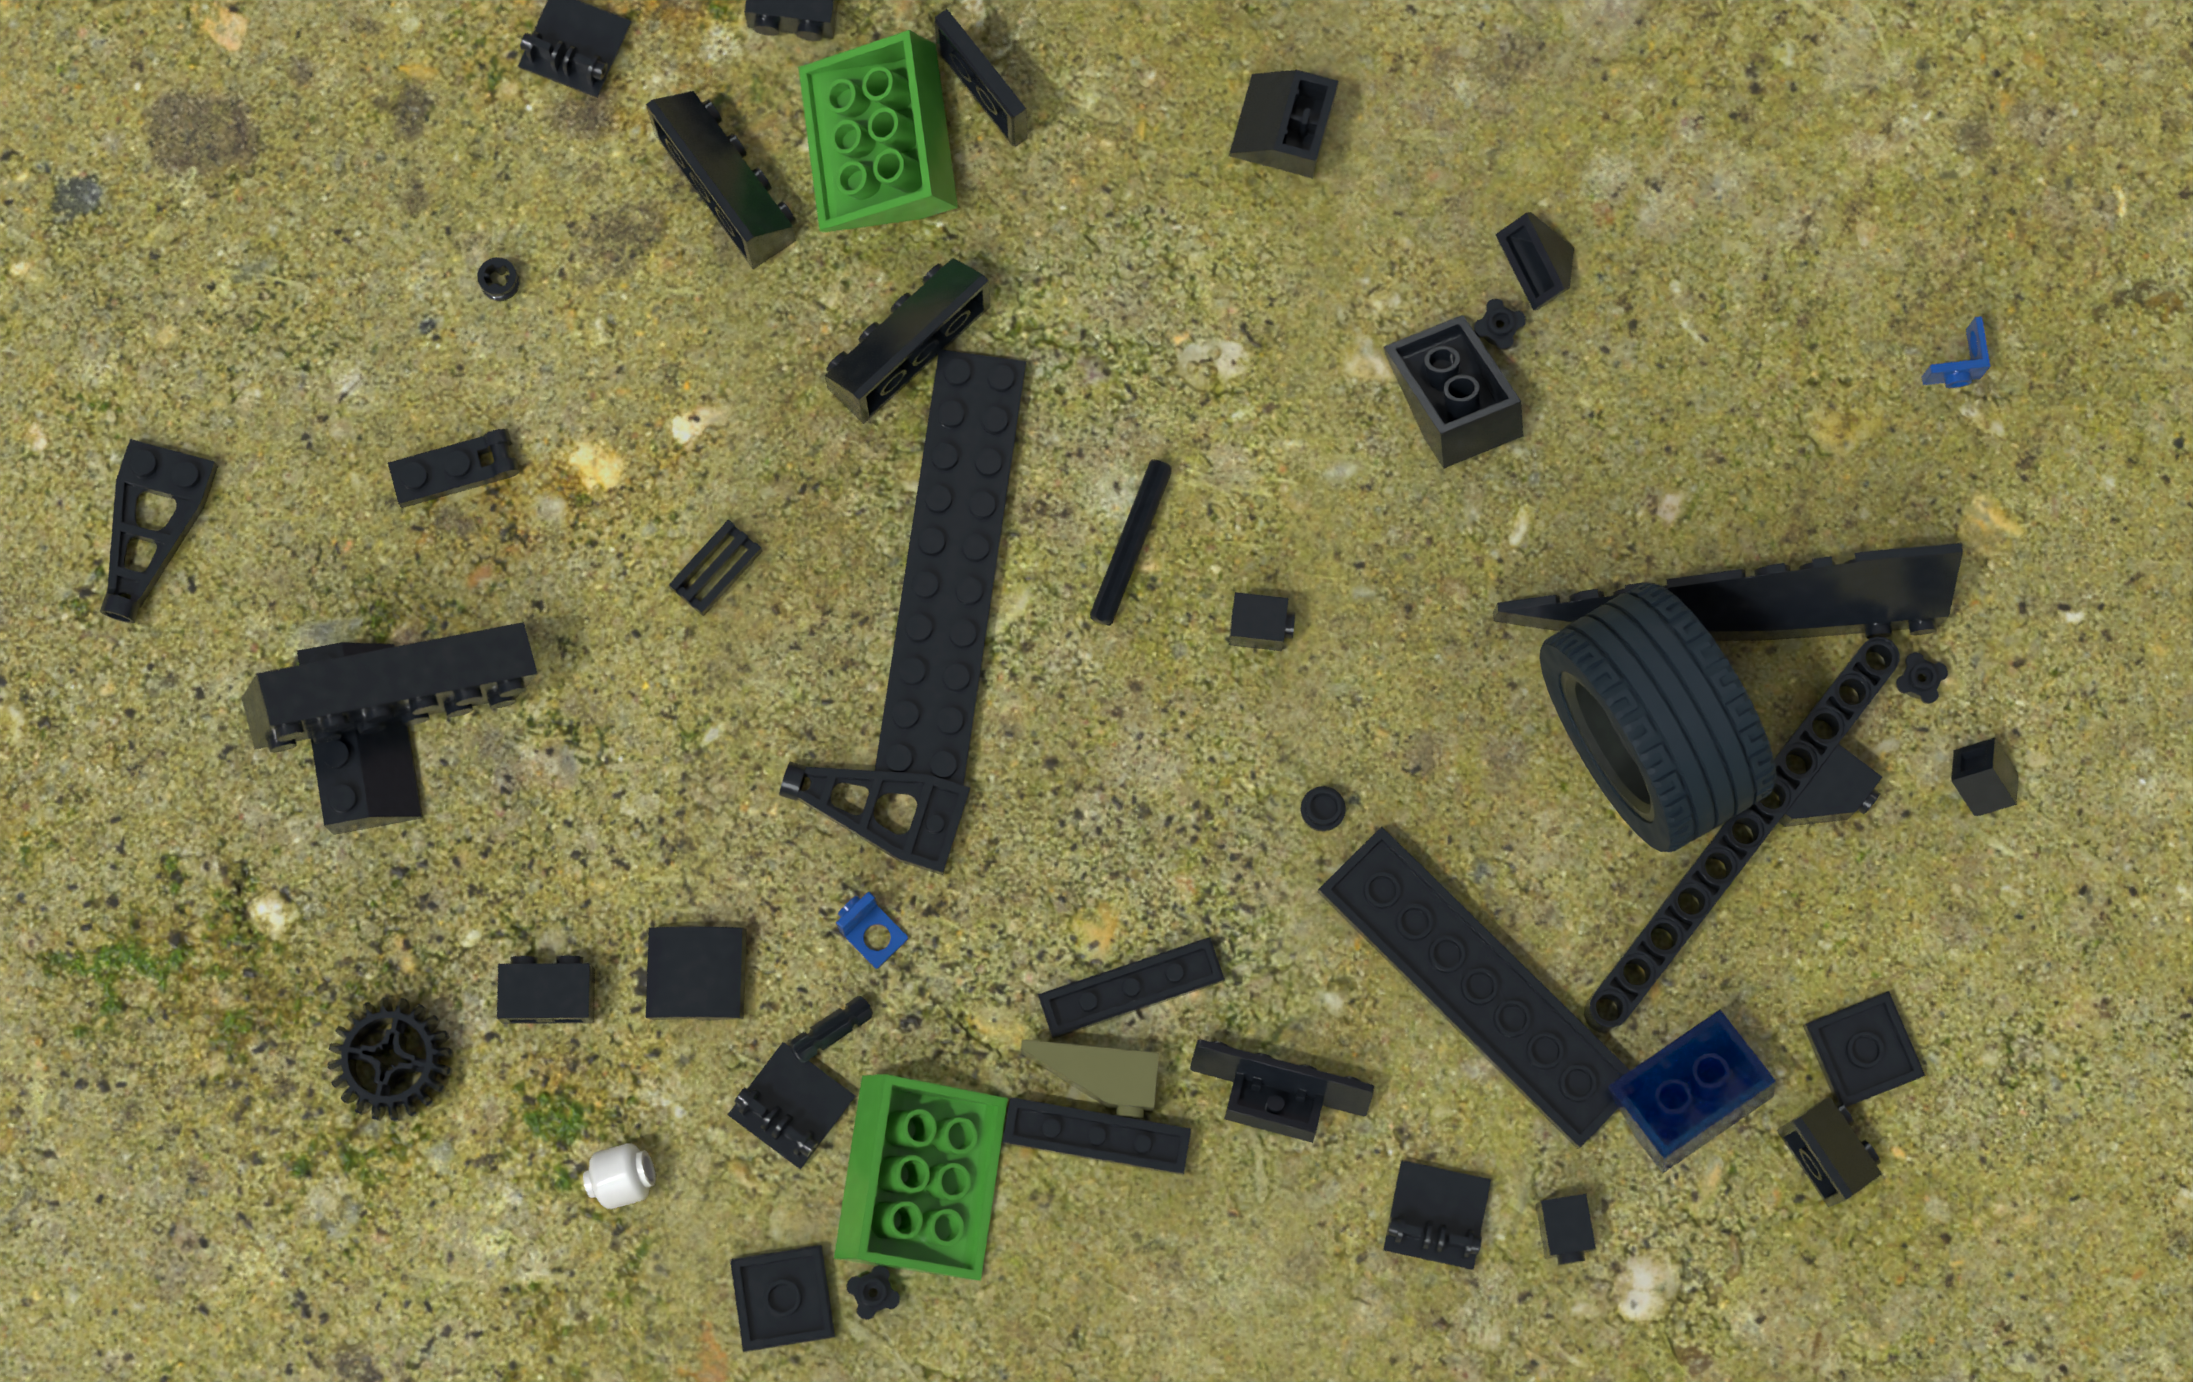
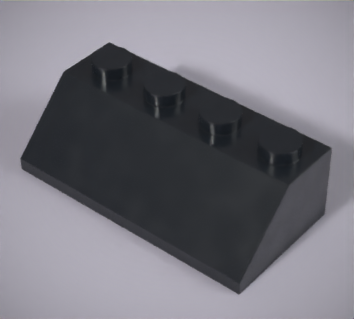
(721, 175)
(909, 338)
(364, 777)

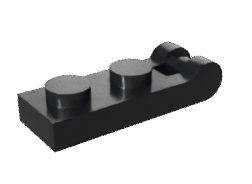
(452, 468)

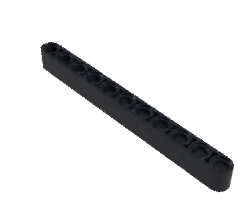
(1727, 849)

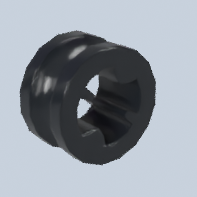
(494, 291)

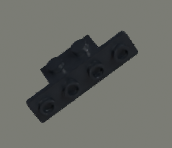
(1278, 1093)

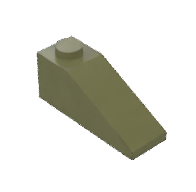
(1108, 1075)

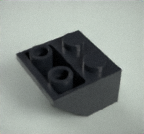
(1284, 120)

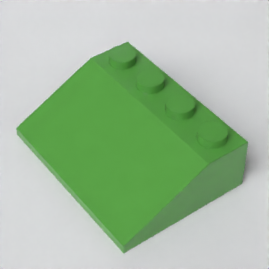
(878, 134)
(920, 1177)

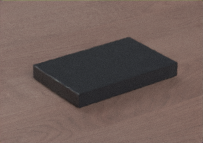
(980, 78)

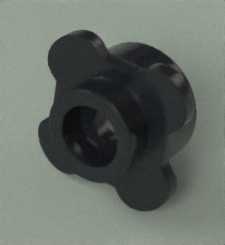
(1498, 336)
(1909, 682)
(870, 1305)

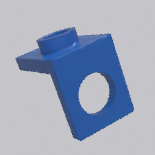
(1963, 372)
(861, 914)

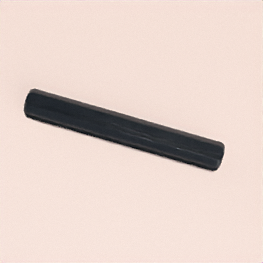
(1130, 542)

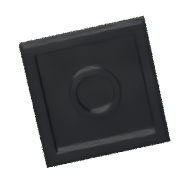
(1864, 1050)
(782, 1298)

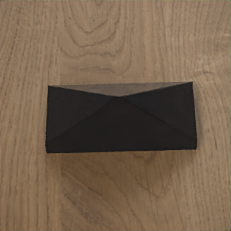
(1538, 258)

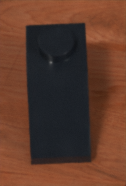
(1835, 791)

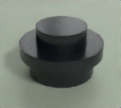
(1323, 808)

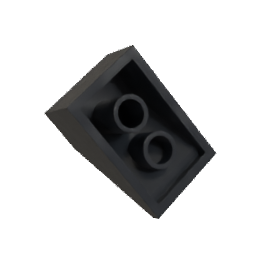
(1455, 391)

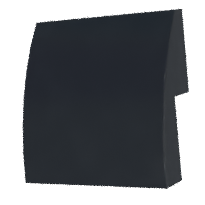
(696, 973)

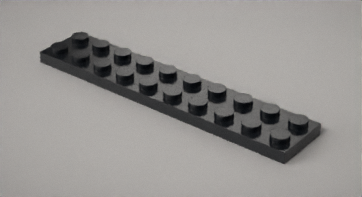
(951, 566)

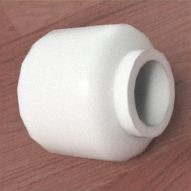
(619, 1176)

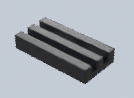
(740, 539)

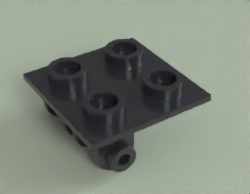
(574, 45)
(791, 1106)
(1437, 1215)

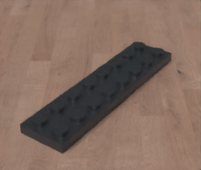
(1477, 985)

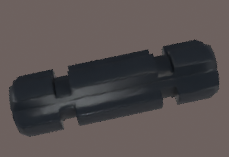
(831, 1029)

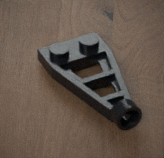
(161, 473)
(933, 825)

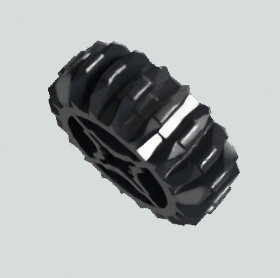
(385, 1078)

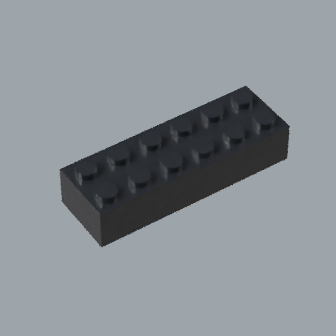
(388, 687)

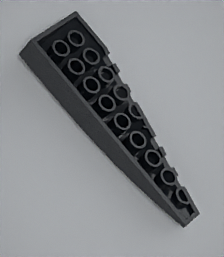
(1864, 595)

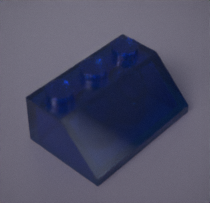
(1692, 1090)

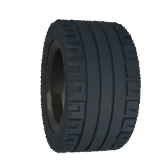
(1658, 716)

